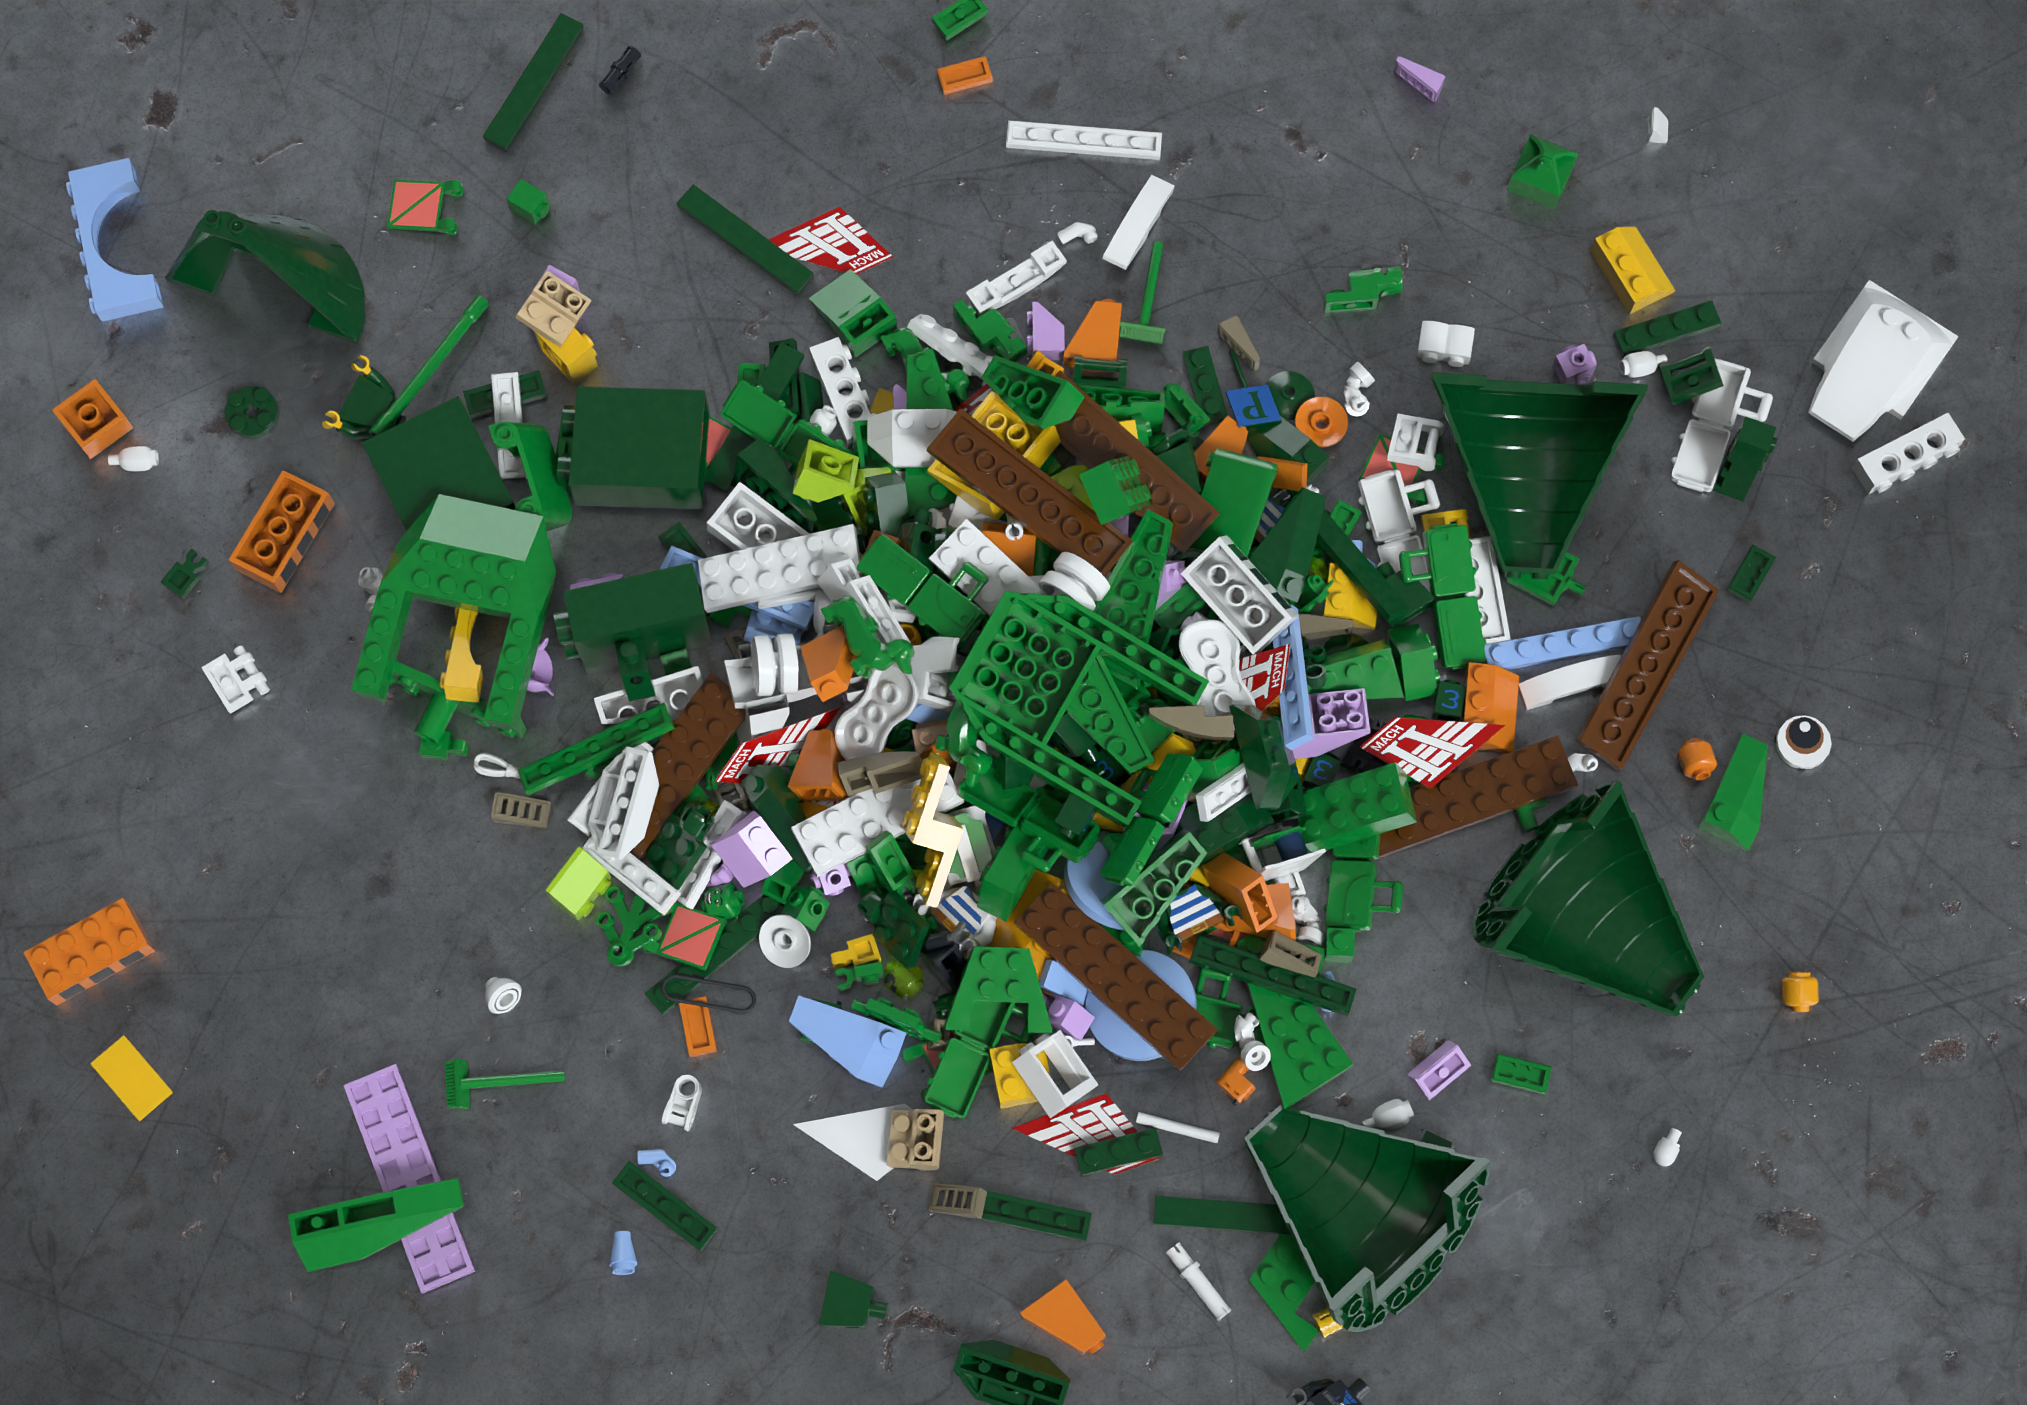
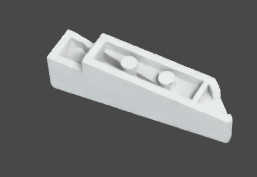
(843, 580)

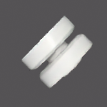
(1076, 580)
(777, 664)

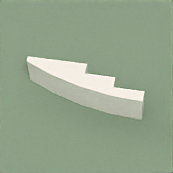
(1138, 222)

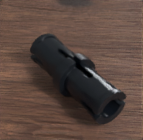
(620, 70)

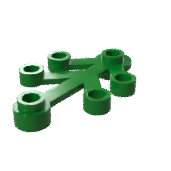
(631, 922)

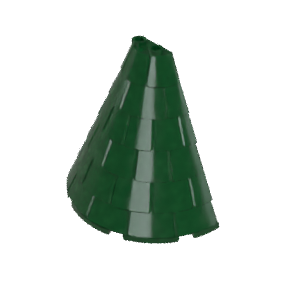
(293, 250)
(1535, 457)
(1592, 907)
(1386, 1206)

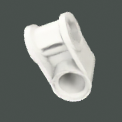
(682, 1104)

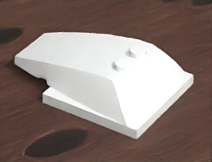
(1876, 361)

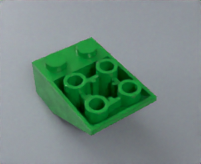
(854, 312)

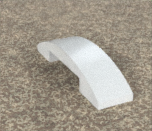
(1018, 280)
(1567, 681)

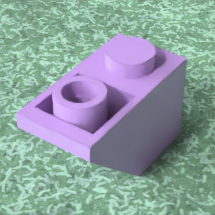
(1047, 333)
(1067, 1015)

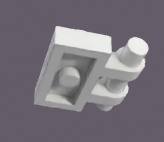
(228, 684)

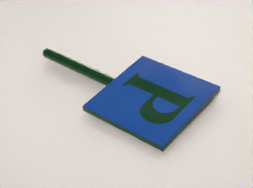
(1251, 404)

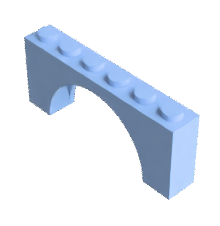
(94, 194)

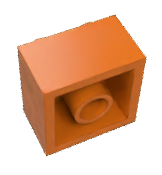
(92, 418)

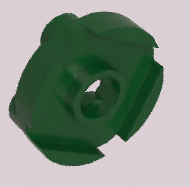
(246, 398)

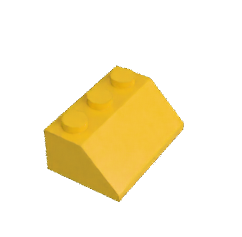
(1631, 268)

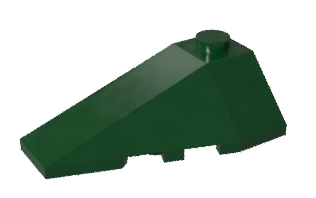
(1288, 443)
(767, 476)
(1289, 545)

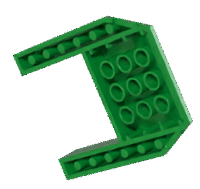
(472, 561)
(1028, 673)

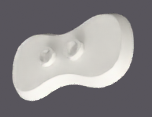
(1214, 654)
(885, 703)

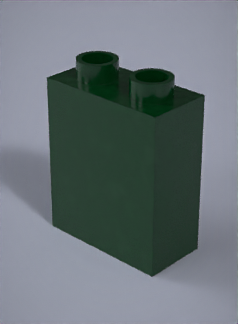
(636, 447)
(434, 457)
(656, 606)

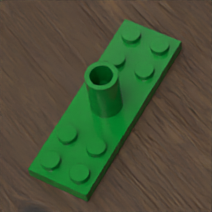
(439, 709)

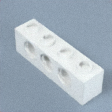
(835, 354)
(1940, 430)

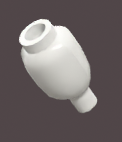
(1640, 364)
(825, 418)
(135, 458)
(1390, 1115)

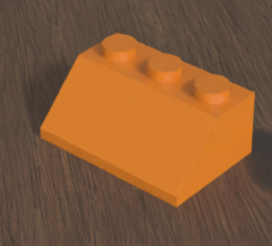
(1492, 699)

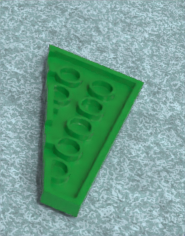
(925, 391)
(1136, 586)
(1106, 718)
(1299, 1041)

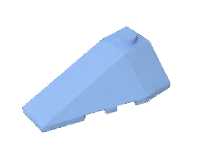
(857, 1043)

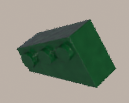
(1745, 458)

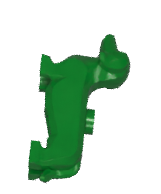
(908, 344)
(864, 640)
(962, 742)

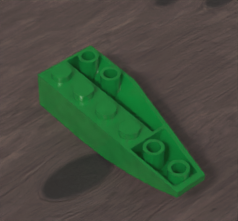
(368, 1224)

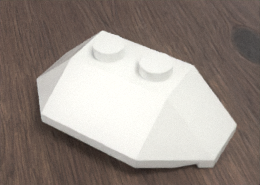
(905, 434)
(624, 803)

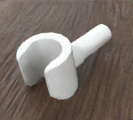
(1085, 1041)

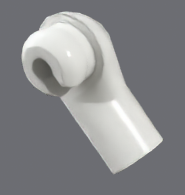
(1078, 230)
(1582, 762)

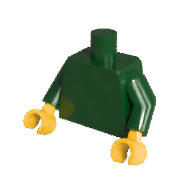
(364, 405)

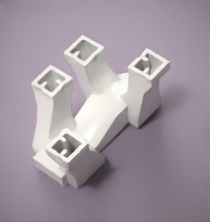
(770, 713)

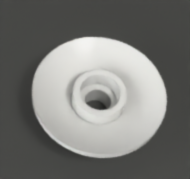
(778, 948)

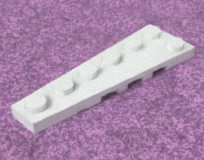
(950, 345)

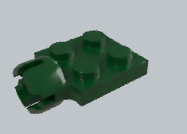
(680, 844)
(895, 924)

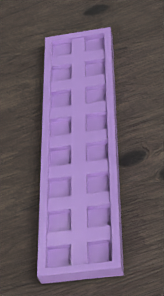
(405, 1161)

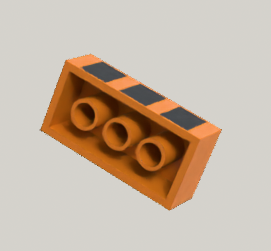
(281, 531)
(89, 951)

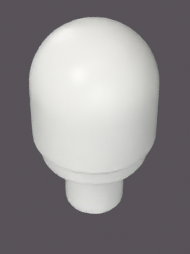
(1667, 1148)

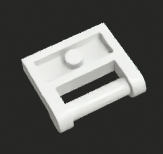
(1406, 440)

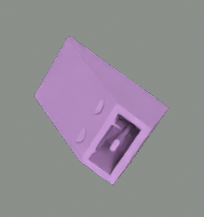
(1335, 721)

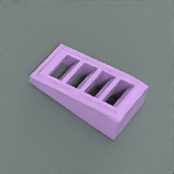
(1421, 78)

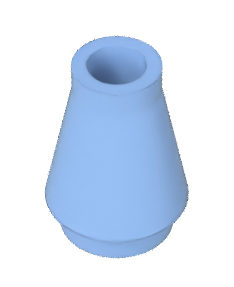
(623, 1255)

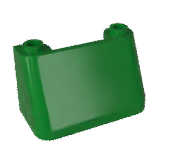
(540, 465)
(1239, 491)

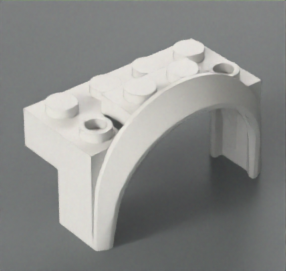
(931, 669)

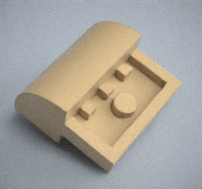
(553, 309)
(915, 1139)

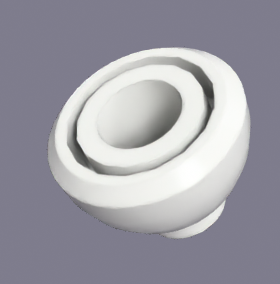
(501, 994)

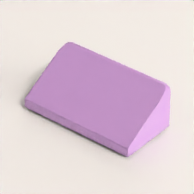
(1439, 1069)

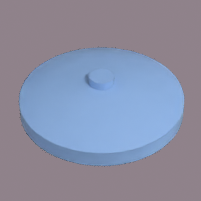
(1088, 886)
(1118, 1036)

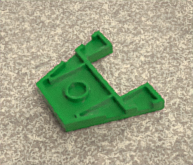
(999, 976)
(1282, 1284)

